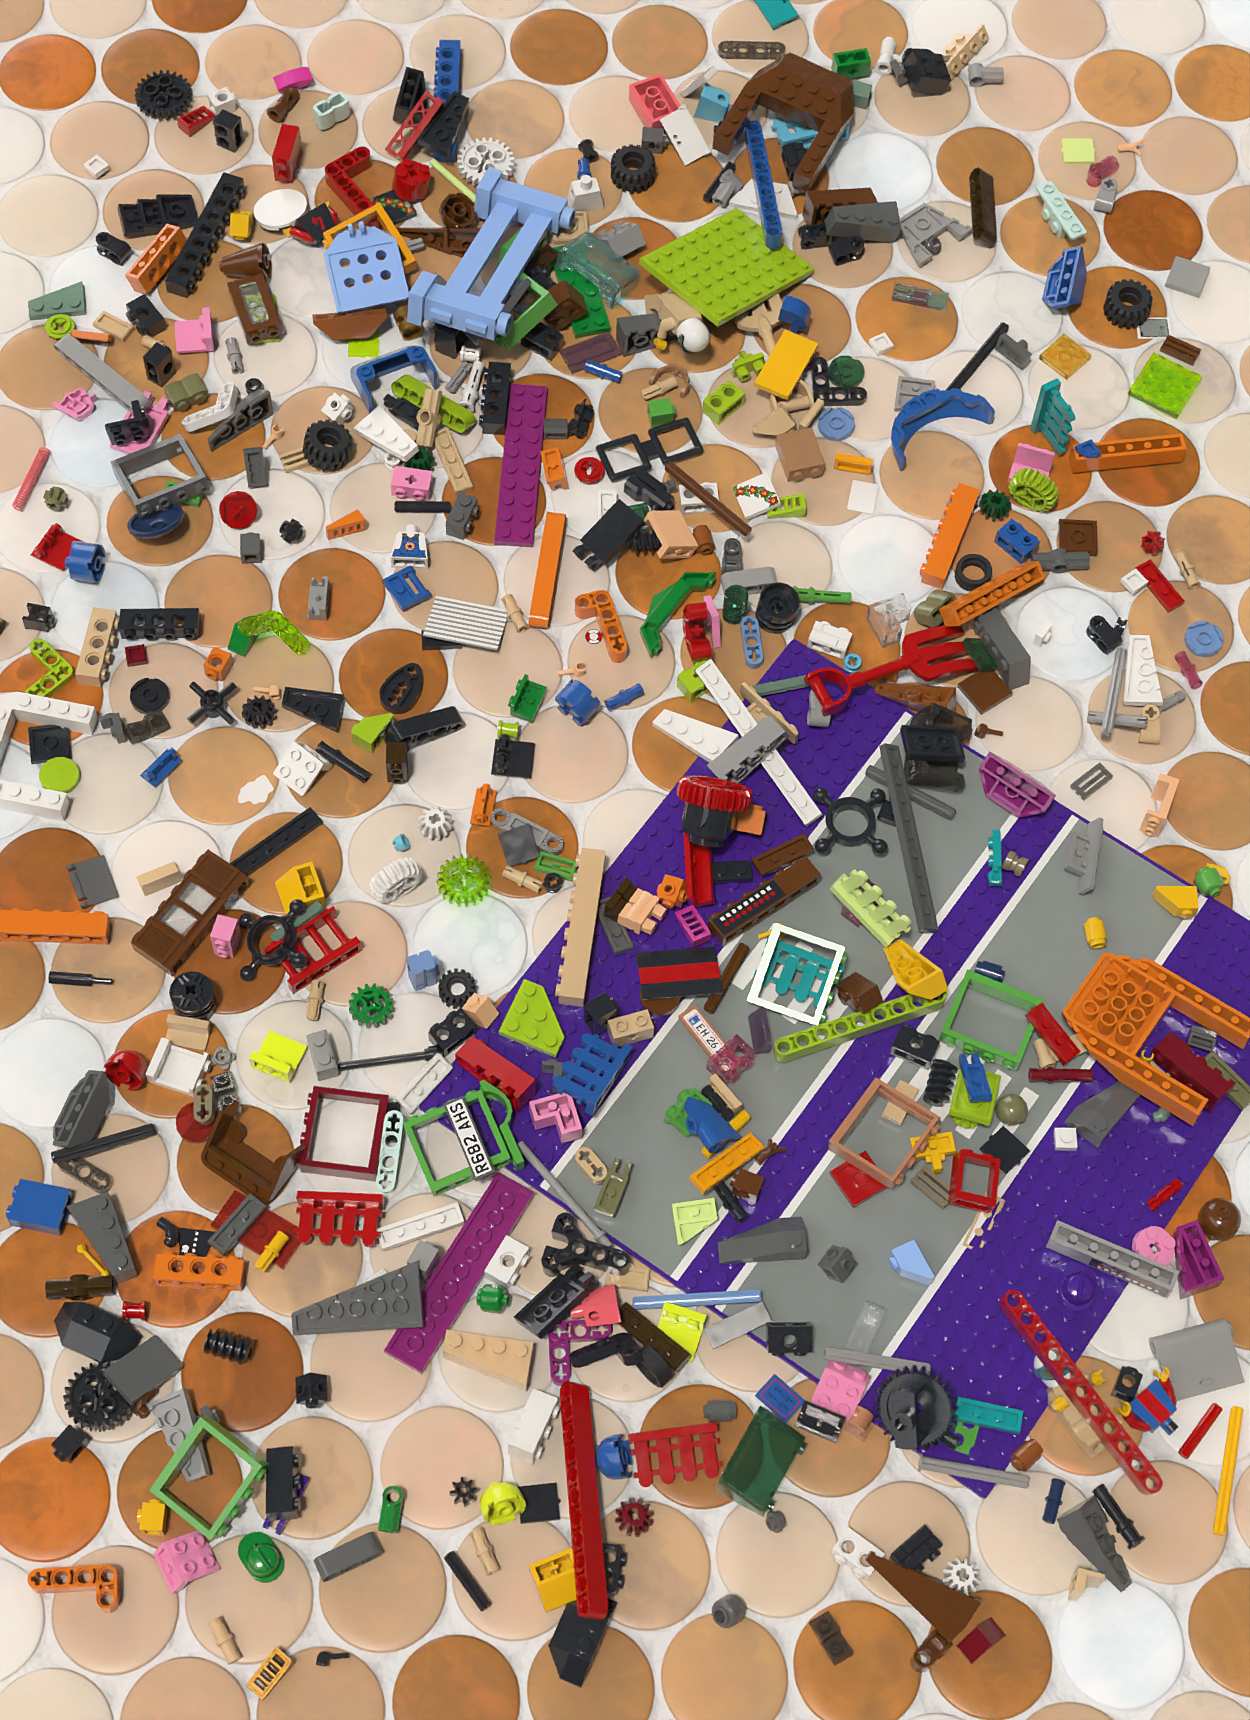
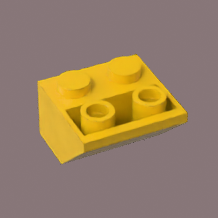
(300, 883)
(555, 1579)

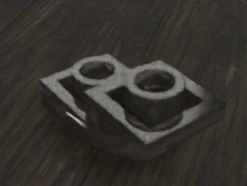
(149, 727)
(225, 1090)
(830, 1638)

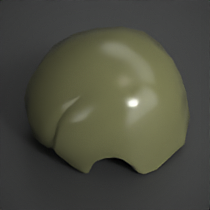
(1011, 1109)

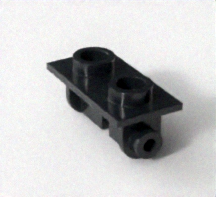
(542, 276)
(581, 412)

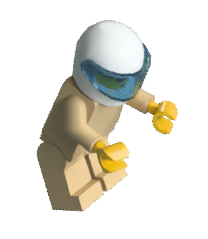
(680, 319)
(1067, 1412)

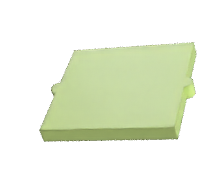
(1077, 151)

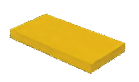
(786, 364)

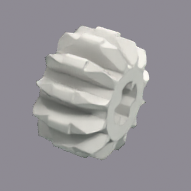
(428, 825)
(969, 1576)

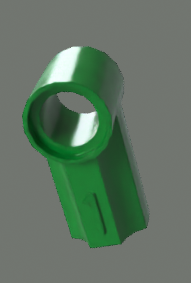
(390, 1512)

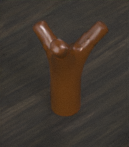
(768, 1151)

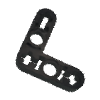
(825, 389)
(618, 1344)

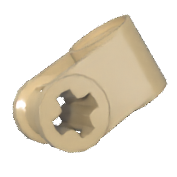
(1153, 730)

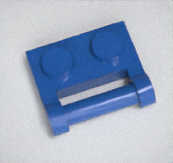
(402, 592)

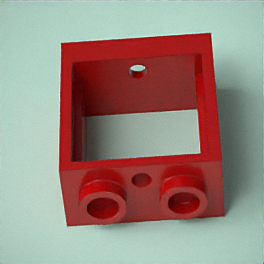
(971, 1200)

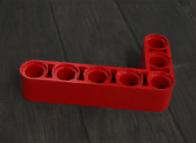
(339, 179)

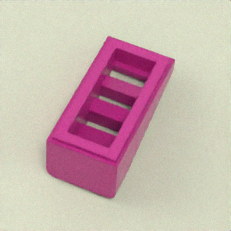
(694, 940)

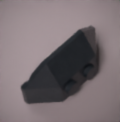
(94, 1332)
(577, 1642)

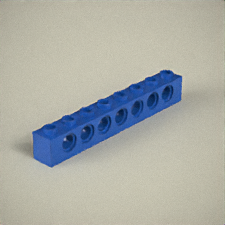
(447, 81)

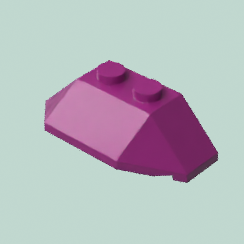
(1013, 787)

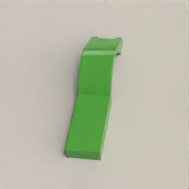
(493, 1093)

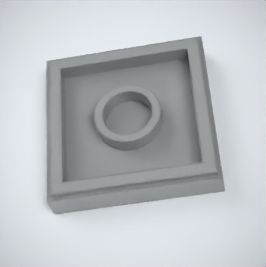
(1187, 276)

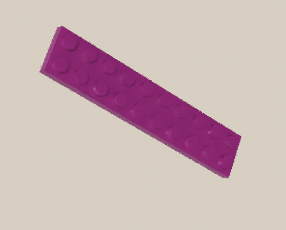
(520, 466)
(461, 1271)

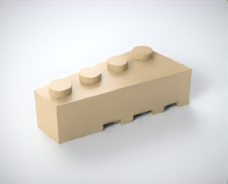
(492, 1356)

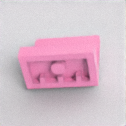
(195, 334)
(1032, 457)
(185, 1560)

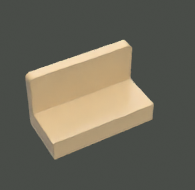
(159, 878)
(188, 1032)
(1081, 1579)

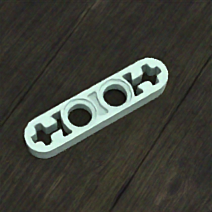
(386, 1151)

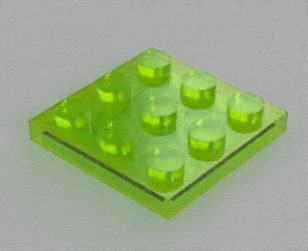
(1165, 385)

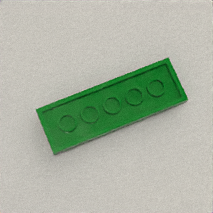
(596, 319)

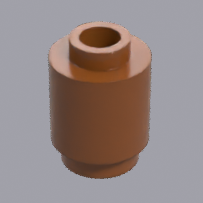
(704, 539)
(1026, 1455)

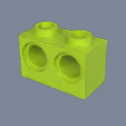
(720, 405)

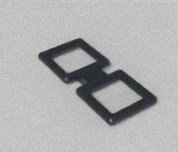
(649, 449)

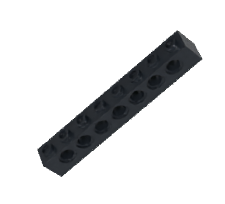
(205, 235)

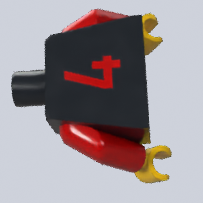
(313, 224)

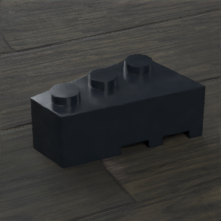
(410, 93)

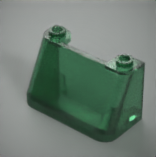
(760, 1462)

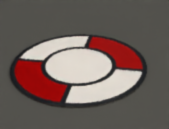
(593, 636)

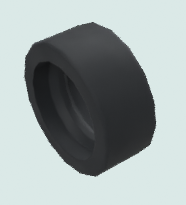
(974, 560)
(654, 1367)

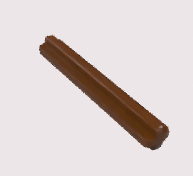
(727, 976)

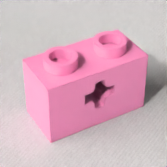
(411, 483)

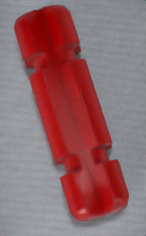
(1164, 1194)

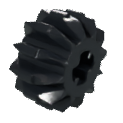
(258, 711)

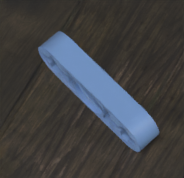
(754, 634)

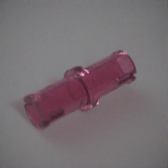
(1188, 670)

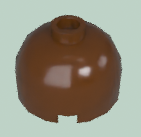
(457, 211)
(1219, 1219)

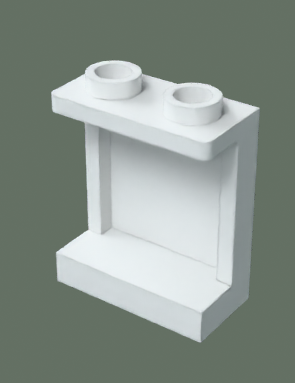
(177, 1068)

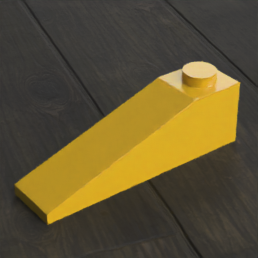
(914, 971)

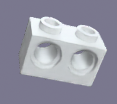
(693, 504)
(860, 1549)

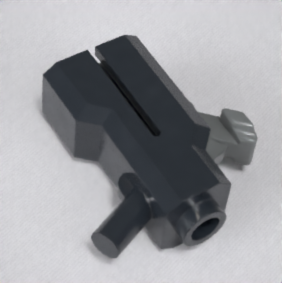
(650, 490)

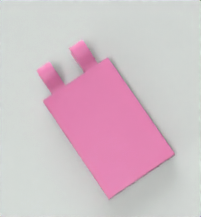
(157, 419)

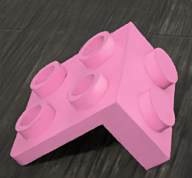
(840, 1388)

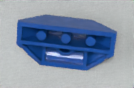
(1066, 279)

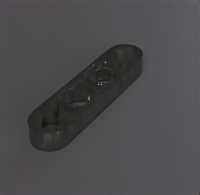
(751, 46)

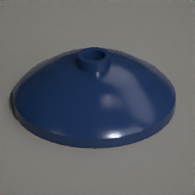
(157, 523)

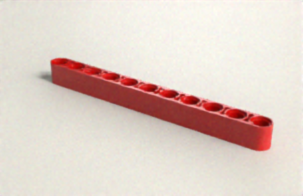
(1090, 1396)
(583, 1501)

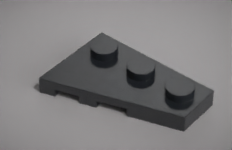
(314, 705)

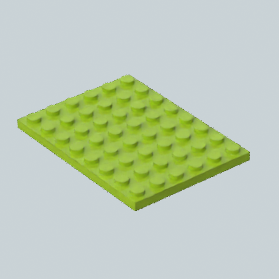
(725, 267)

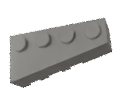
(749, 751)

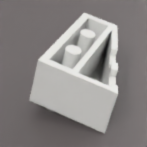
(533, 1426)

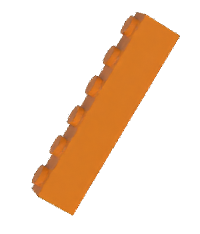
(1131, 453)
(950, 535)
(54, 926)

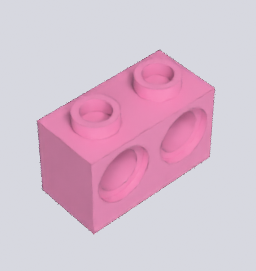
(225, 936)

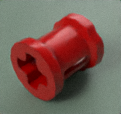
(134, 1310)

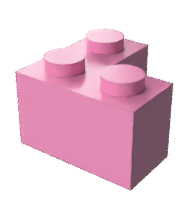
(557, 1111)

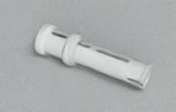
(466, 398)

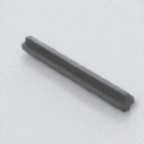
(915, 794)

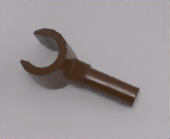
(982, 729)

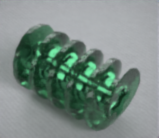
(735, 604)

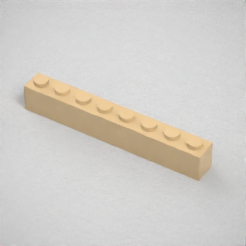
(582, 927)

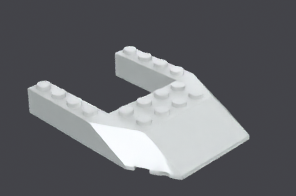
(39, 711)

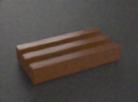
(1181, 347)

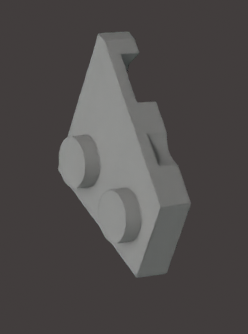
(909, 388)

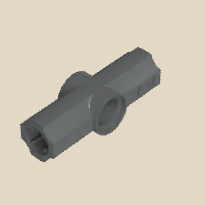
(1061, 561)

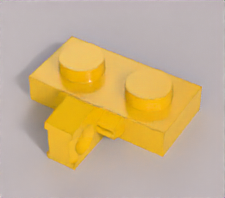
(938, 1148)

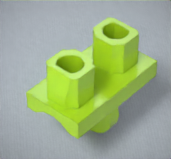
(746, 364)

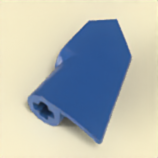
(708, 1124)

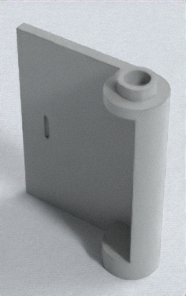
(1198, 1355)

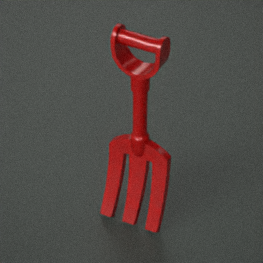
(912, 659)

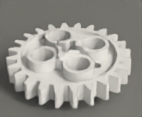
(474, 160)

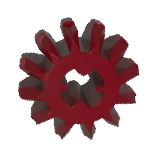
(642, 1515)

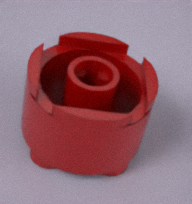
(411, 180)

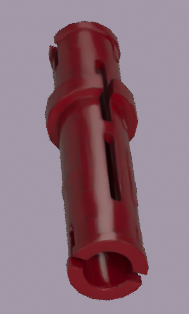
(1054, 1075)

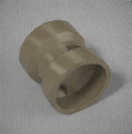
(1015, 863)

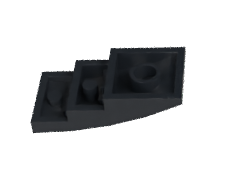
(151, 215)

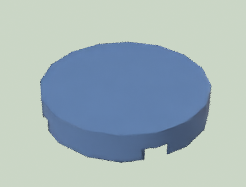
(836, 424)
(1203, 639)

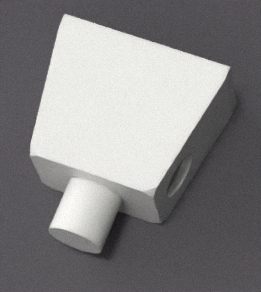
(585, 195)

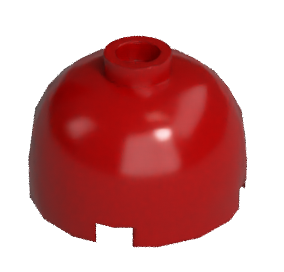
(126, 1068)

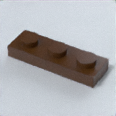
(782, 855)

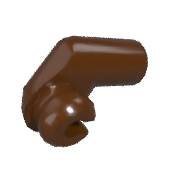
(140, 1406)

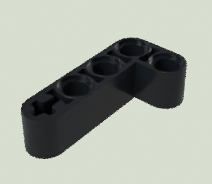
(425, 726)

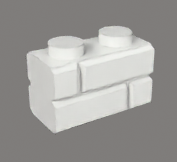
(830, 639)

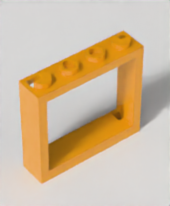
(409, 263)

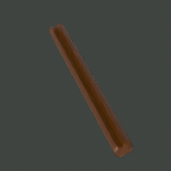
(708, 498)

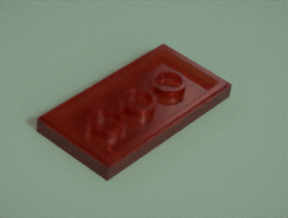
(261, 1231)

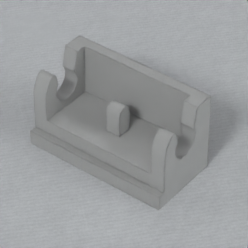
(318, 599)

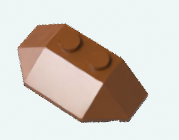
(351, 324)

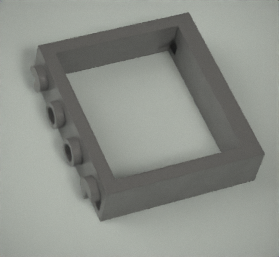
(152, 455)

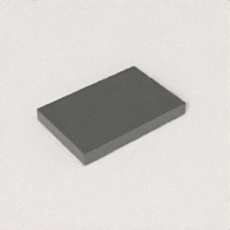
(143, 1370)

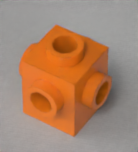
(672, 891)

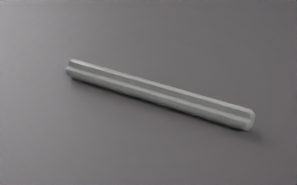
(1114, 691)

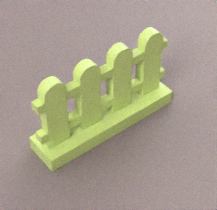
(868, 914)

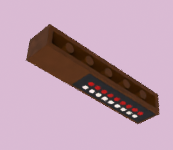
(763, 901)

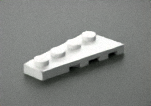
(386, 434)
(1141, 675)

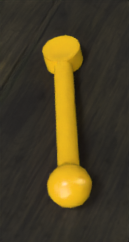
(82, 1249)

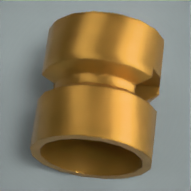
(407, 330)

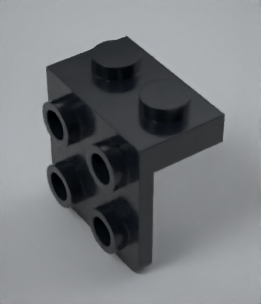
(130, 429)

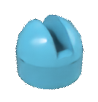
(401, 842)

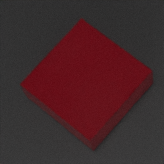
(135, 655)

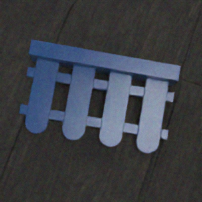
(592, 1080)

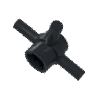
(206, 702)

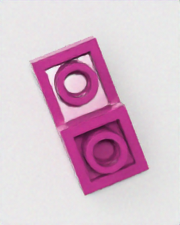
(296, 77)

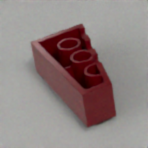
(1192, 1070)

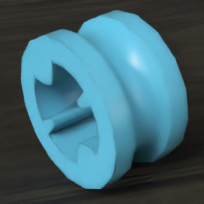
(854, 658)

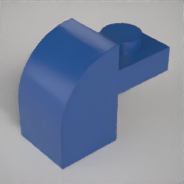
(795, 312)

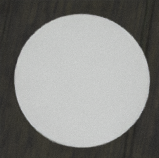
(280, 209)

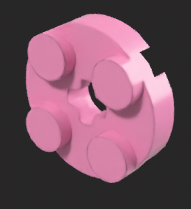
(1158, 1236)

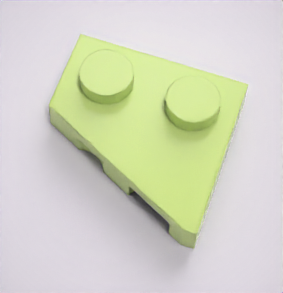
(692, 1218)

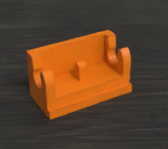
(554, 468)

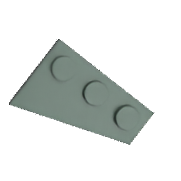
(63, 301)

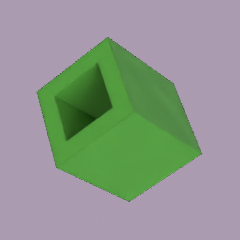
(660, 412)

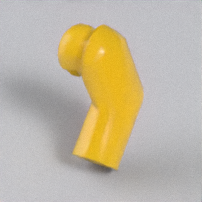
(1222, 871)

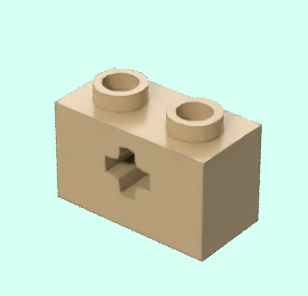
(630, 1028)

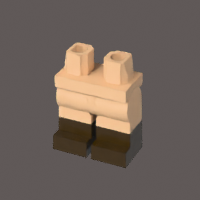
(634, 908)

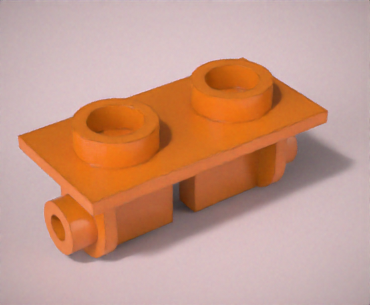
(483, 805)

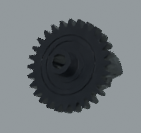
(900, 1414)

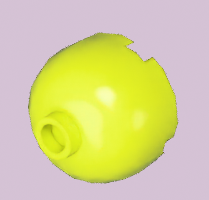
(501, 1503)

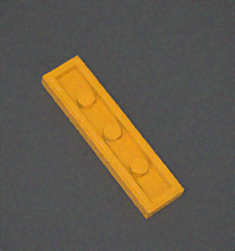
(726, 1163)

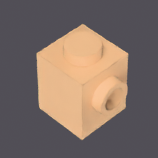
(480, 1010)

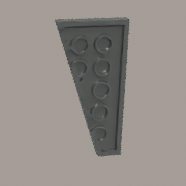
(378, 1304)

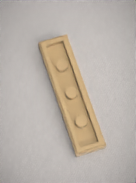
(452, 461)

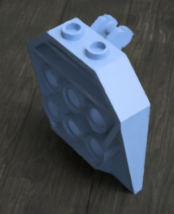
(368, 245)

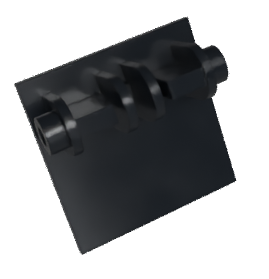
(512, 757)

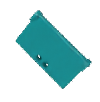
(777, 11)

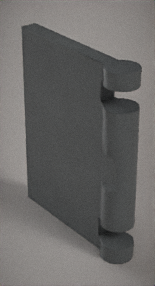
(92, 881)

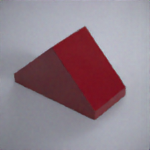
(980, 1640)

